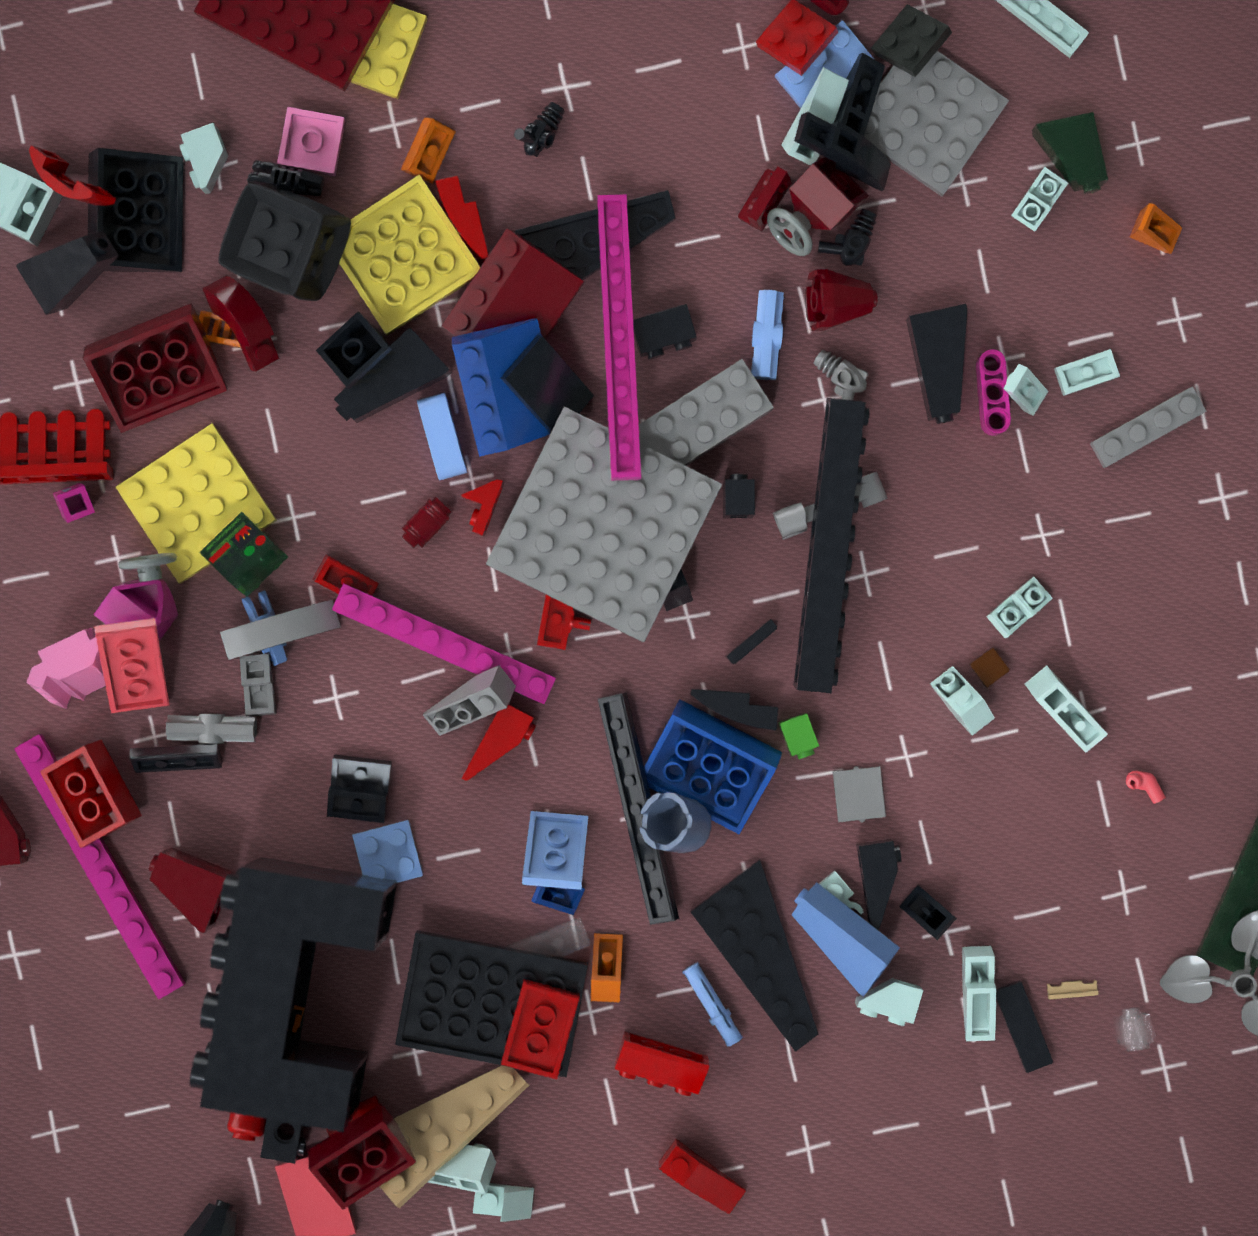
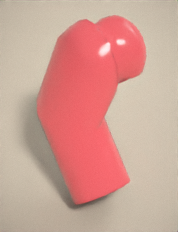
(1147, 782)

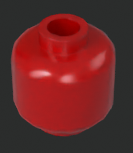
(246, 1127)

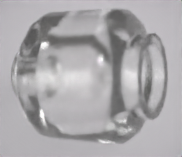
(1134, 1029)

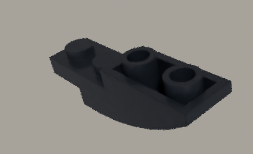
(846, 147)

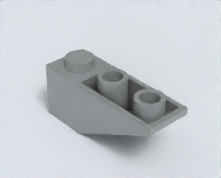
(472, 701)

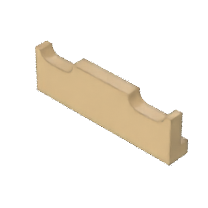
(1072, 989)

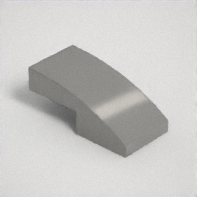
(258, 685)

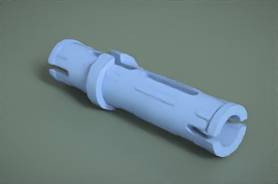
(718, 1014)

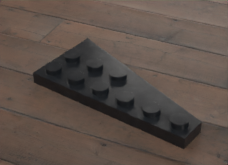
(575, 238)
(751, 938)

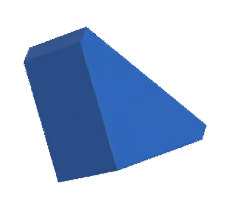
(558, 898)

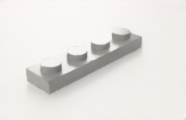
(1148, 427)

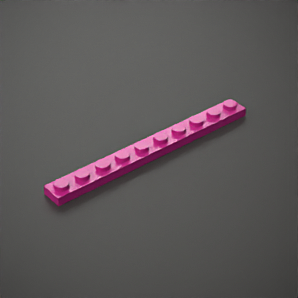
(618, 338)
(107, 882)

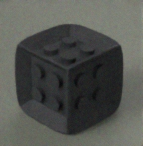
(284, 241)

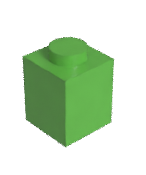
(799, 736)

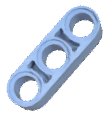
(442, 436)

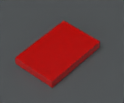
(540, 1029)

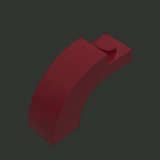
(245, 318)

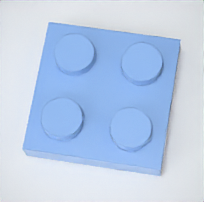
(388, 852)

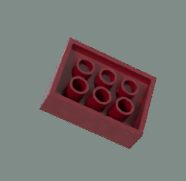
(513, 287)
(155, 368)

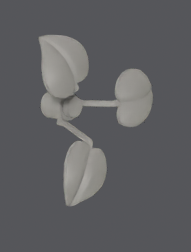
(1190, 979)

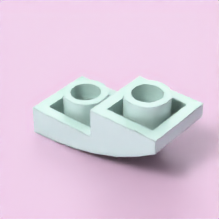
(1039, 199)
(1019, 607)

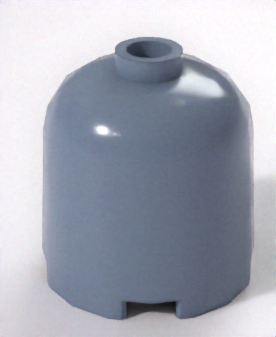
(675, 823)

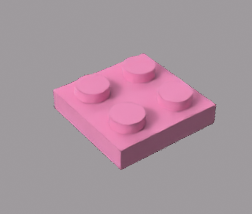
(311, 141)

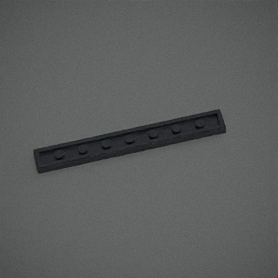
(634, 794)

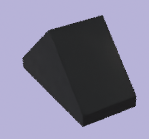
(927, 912)

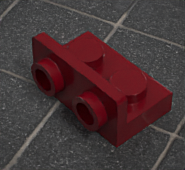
(765, 197)

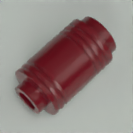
(425, 523)

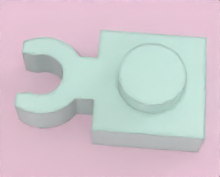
(838, 888)

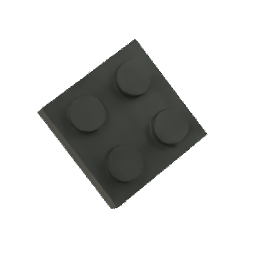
(911, 40)

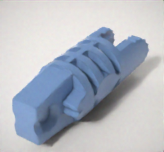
(276, 653)

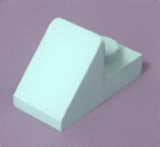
(505, 1201)

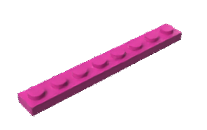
(440, 641)

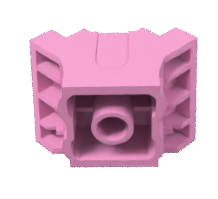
(68, 669)

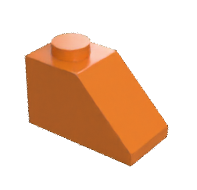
(606, 967)

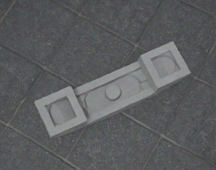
(279, 629)

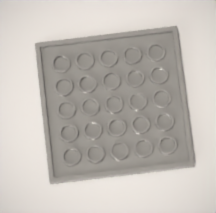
(600, 540)

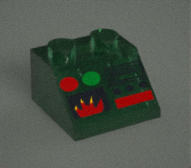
(244, 554)

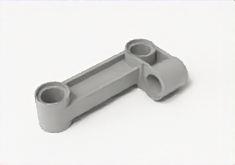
(794, 518)

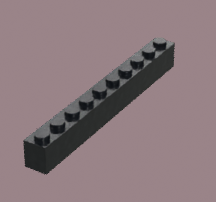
(829, 545)

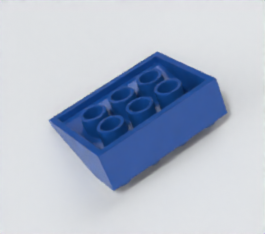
(494, 410)
(711, 765)

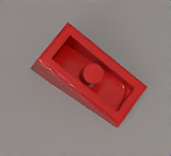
(334, 573)

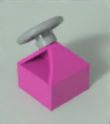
(143, 597)

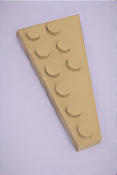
(447, 1124)

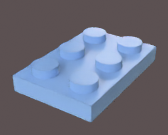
(836, 57)
(555, 850)

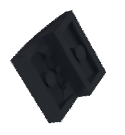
(359, 788)

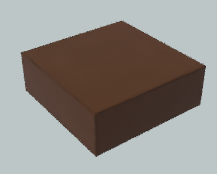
(989, 667)

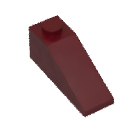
(13, 844)

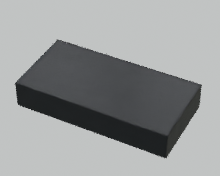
(751, 642)

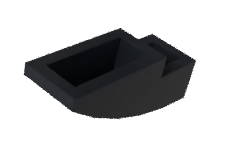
(737, 708)

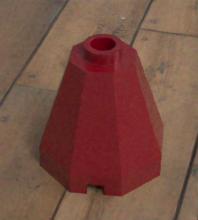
(837, 299)

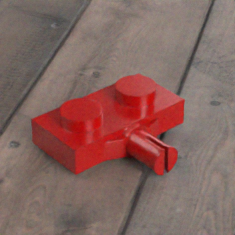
(557, 624)

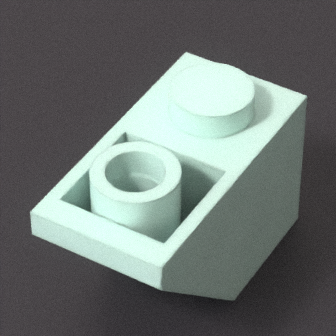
(207, 155)
(962, 700)
(893, 999)

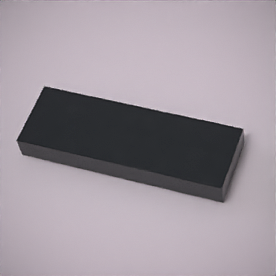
(175, 758)
(1023, 1026)

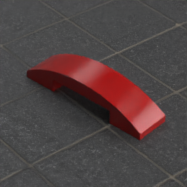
(52, 171)

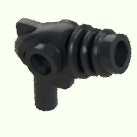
(539, 133)
(854, 242)

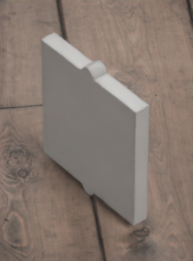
(859, 794)

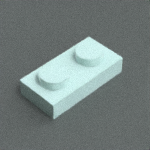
(1087, 372)
(1025, 389)

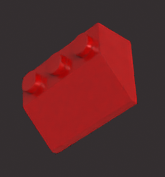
(90, 793)
(661, 1064)

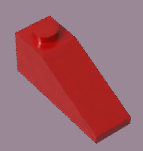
(504, 734)
(700, 1177)

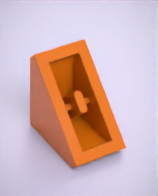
(1156, 229)

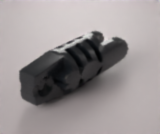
(287, 178)

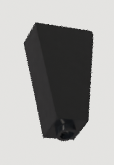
(67, 270)
(939, 358)
(398, 375)

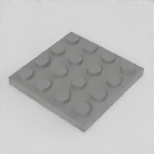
(932, 120)

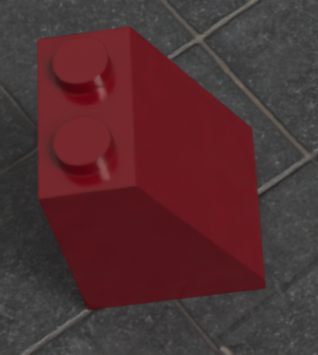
(190, 885)

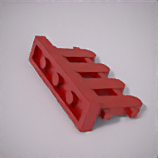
(66, 456)

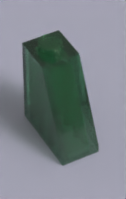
(1074, 150)

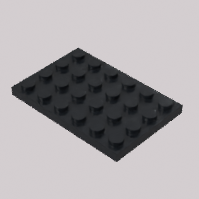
(467, 992)

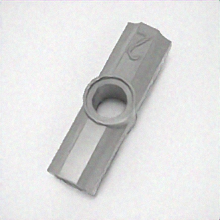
(211, 728)

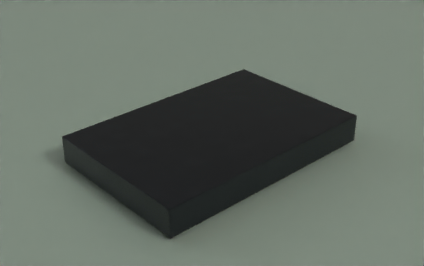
(546, 383)

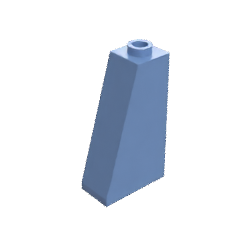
(844, 937)

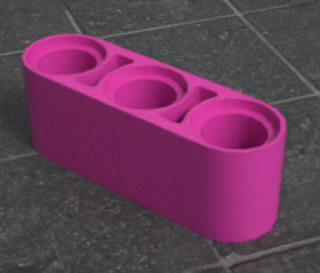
(992, 378)

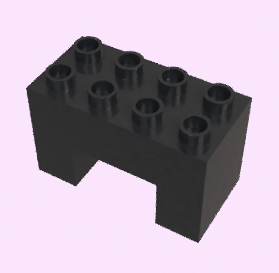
(267, 970)

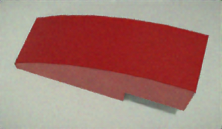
(463, 215)

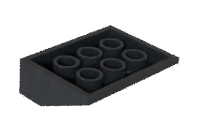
(147, 212)

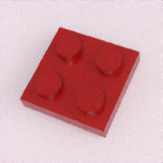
(797, 37)

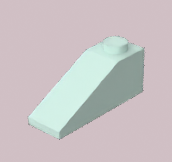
(1065, 709)
(468, 1169)

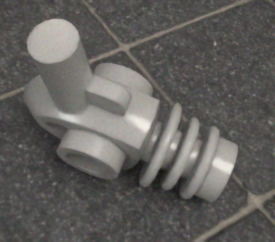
(845, 375)

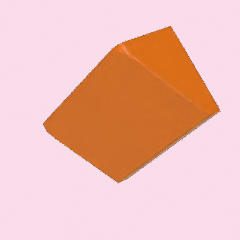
(428, 149)

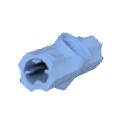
(767, 334)

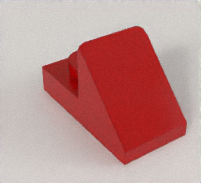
(487, 497)

